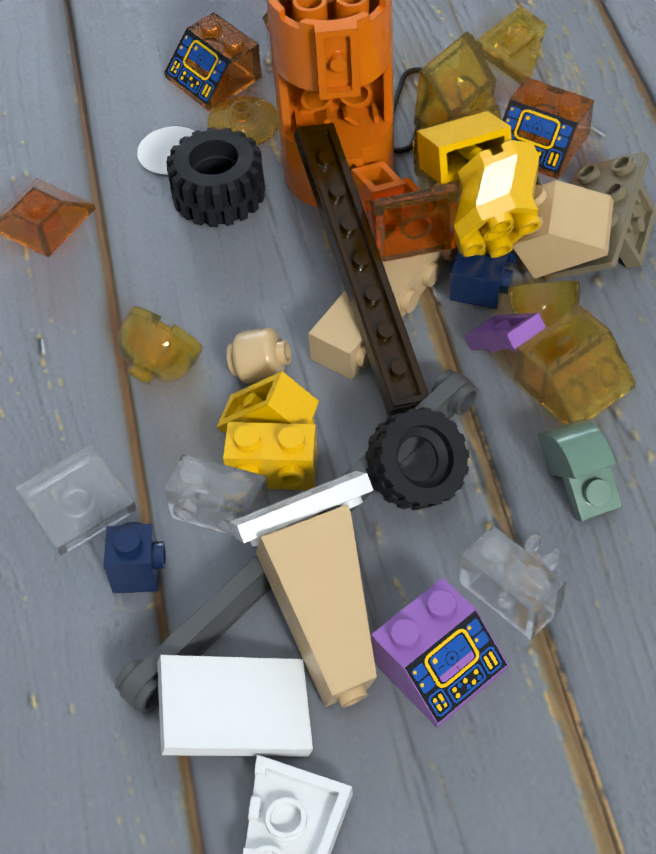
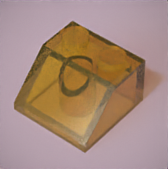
(454, 83)

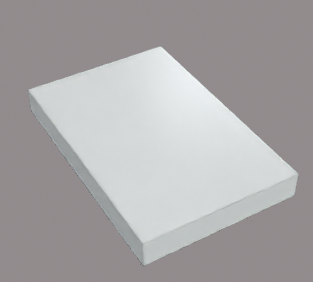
(233, 706)

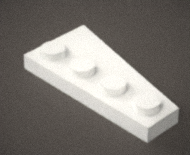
(294, 810)

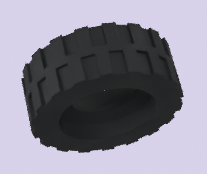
(449, 452)

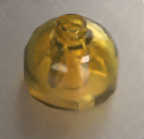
(156, 348)

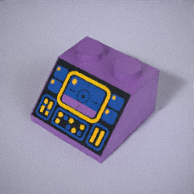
(438, 652)

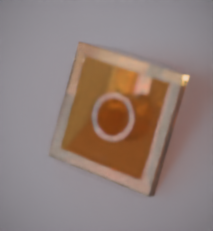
(43, 217)

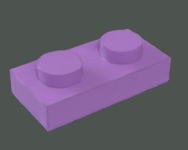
(505, 332)

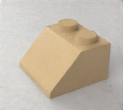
(571, 230)

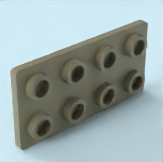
(631, 216)

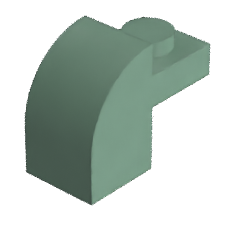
(584, 461)

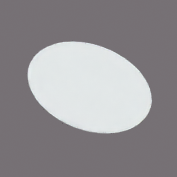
(157, 145)

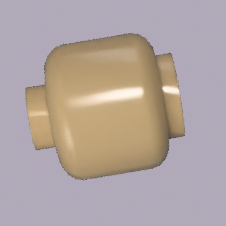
(257, 355)

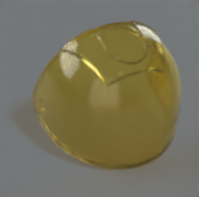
(548, 299)

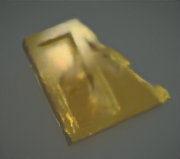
(514, 43)

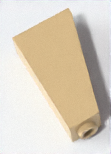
(322, 598)

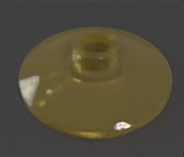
(247, 114)

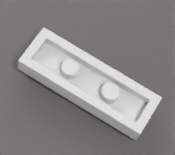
(303, 506)

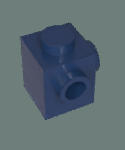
(133, 558)

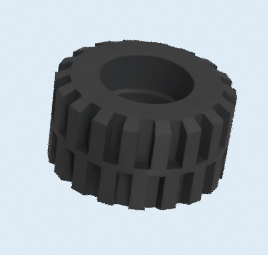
(216, 176)

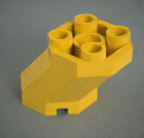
(497, 200)

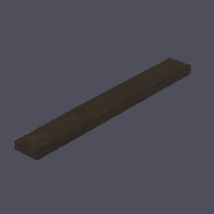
(361, 269)

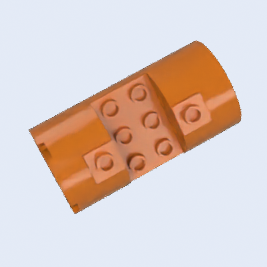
(335, 69)

